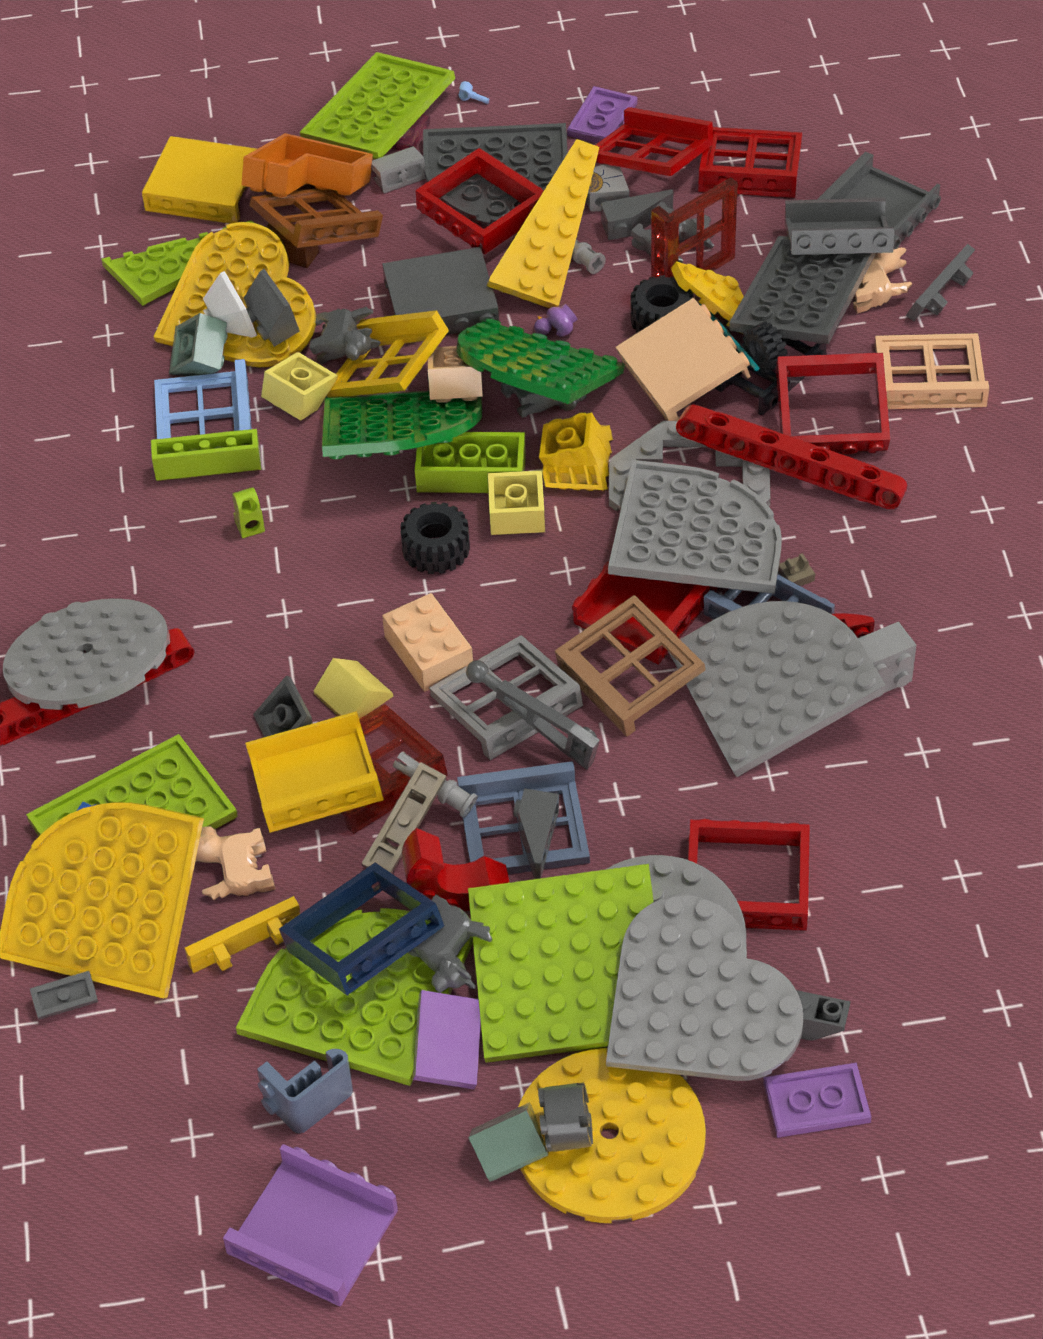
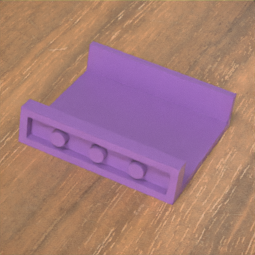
(314, 1225)

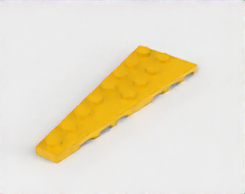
(543, 247)

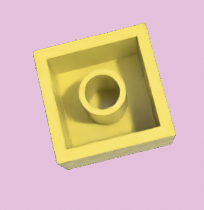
(516, 502)

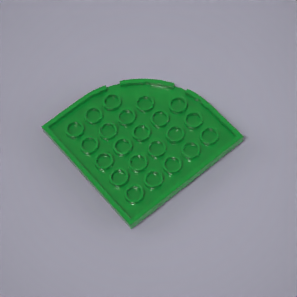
(535, 362)
(393, 422)

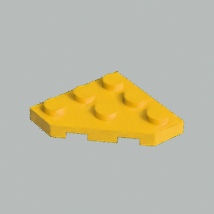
(716, 291)

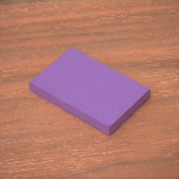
(600, 114)
(447, 1040)
(817, 1100)

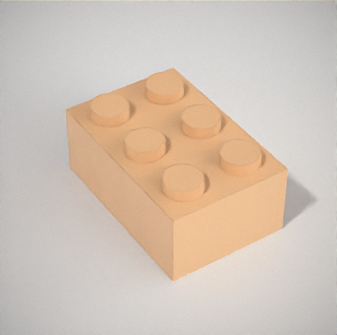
(452, 377)
(427, 641)

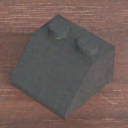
(270, 310)

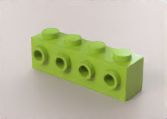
(206, 454)

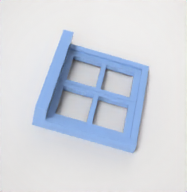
(240, 399)

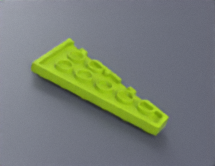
(153, 271)

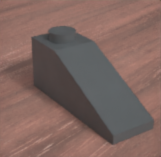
(624, 214)
(536, 824)

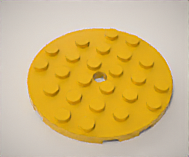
(641, 1167)

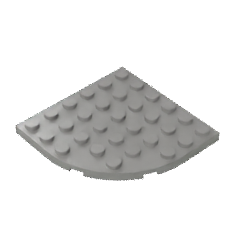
(695, 530)
(777, 677)

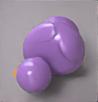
(560, 318)

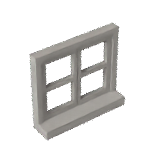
(511, 728)

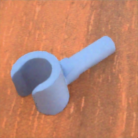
(466, 93)

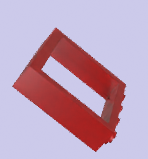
(495, 172)
(836, 365)
(761, 914)

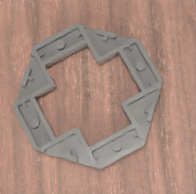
(650, 448)

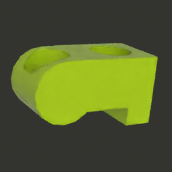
(247, 509)

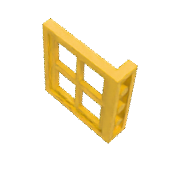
(396, 332)

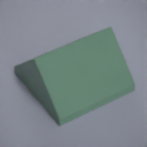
(508, 1142)

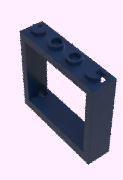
(378, 951)

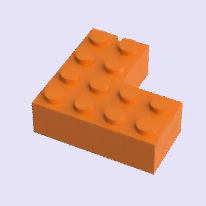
(296, 161)

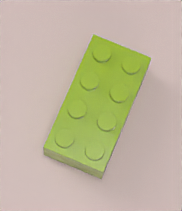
(467, 460)

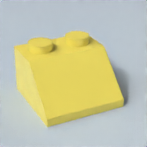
(297, 385)

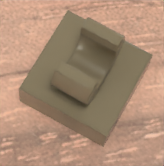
(797, 570)

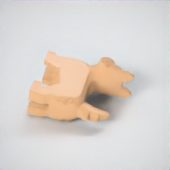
(876, 286)
(238, 862)

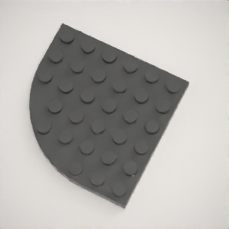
(528, 149)

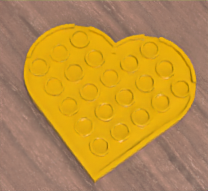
(242, 253)

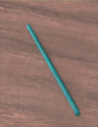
(739, 348)

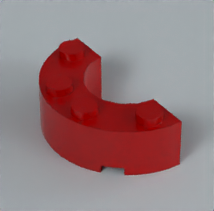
(432, 877)

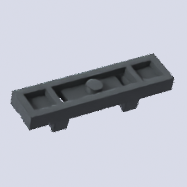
(931, 298)

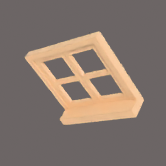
(934, 393)

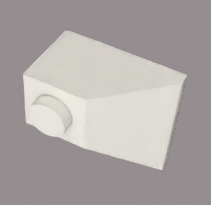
(226, 305)

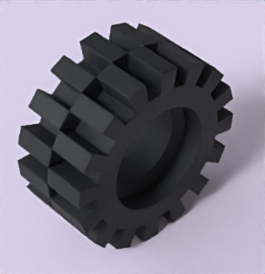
(764, 345)

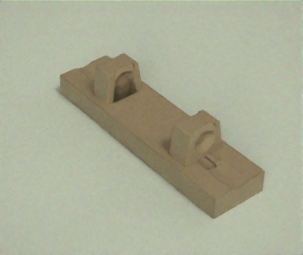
(405, 817)

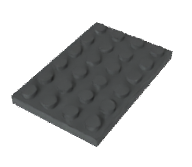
(801, 293)

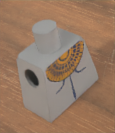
(606, 185)

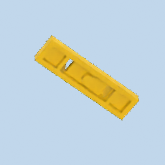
(241, 935)

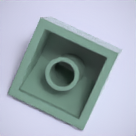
(198, 346)

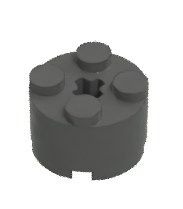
(565, 1117)

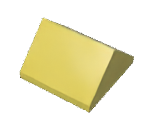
(350, 688)

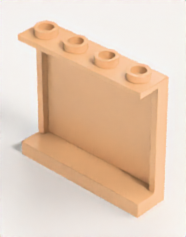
(681, 358)

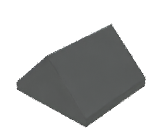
(282, 710)

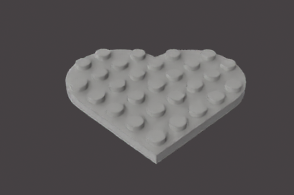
(695, 999)

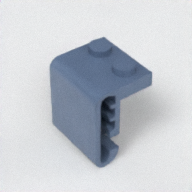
(308, 1094)

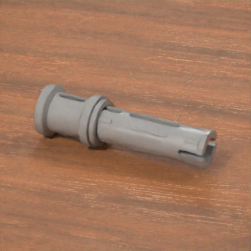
(585, 255)
(449, 792)

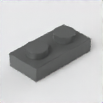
(63, 995)

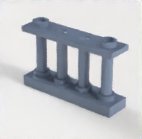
(718, 605)

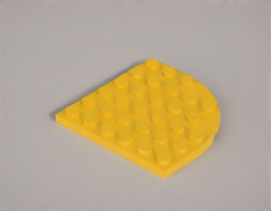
(104, 896)

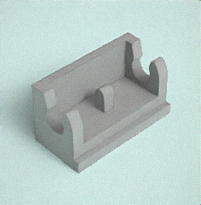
(399, 169)

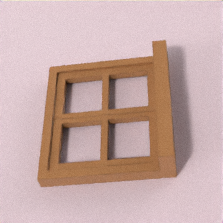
(597, 685)

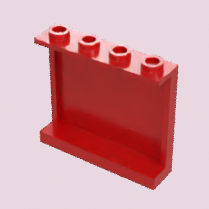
(670, 601)

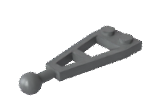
(581, 741)

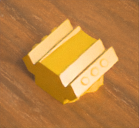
(575, 453)

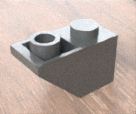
(822, 1015)

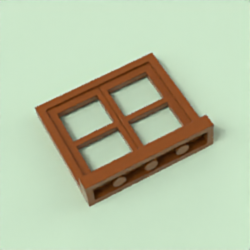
(320, 227)

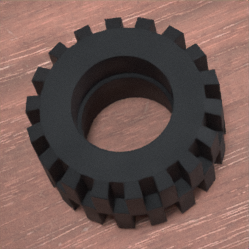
(655, 299)
(436, 553)

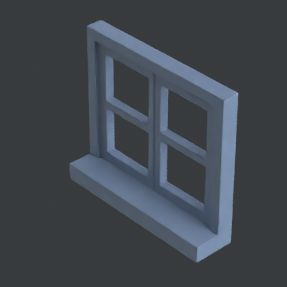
(509, 786)

